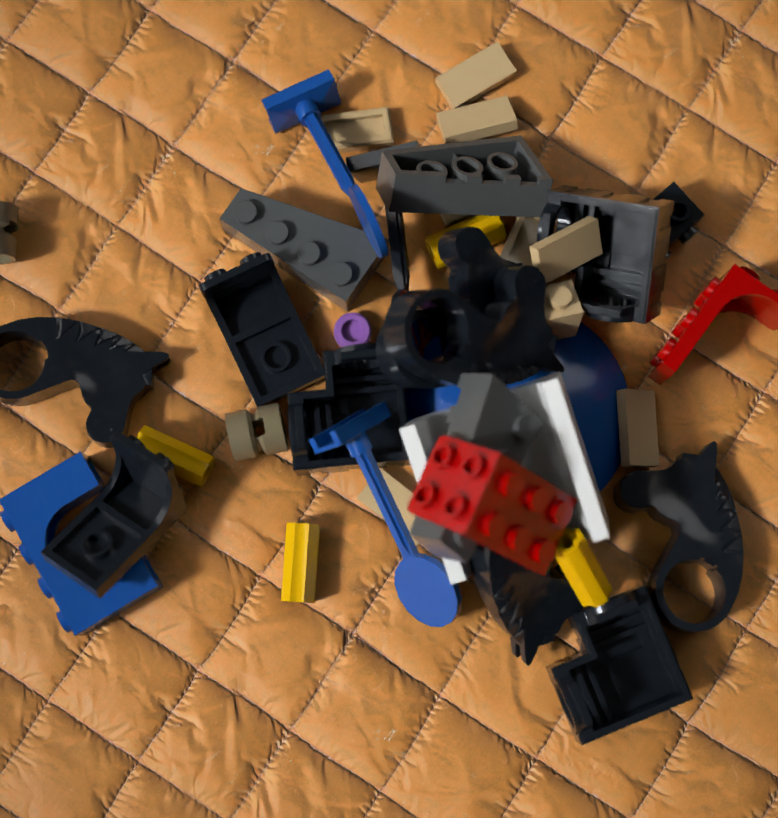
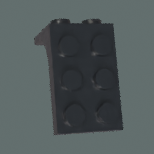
(262, 329)
(121, 521)

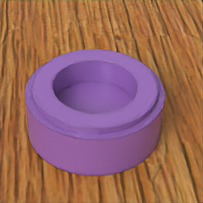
(352, 330)

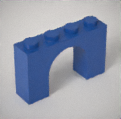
(35, 516)

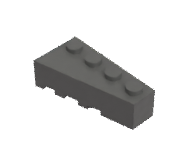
(465, 179)
(310, 247)
(490, 418)

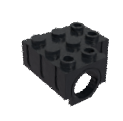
(635, 238)
(351, 385)
(622, 667)

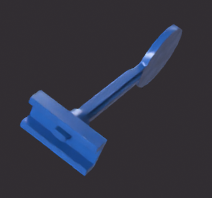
(305, 104)
(419, 578)

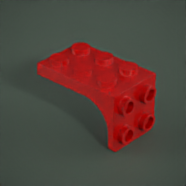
(734, 292)
(492, 502)

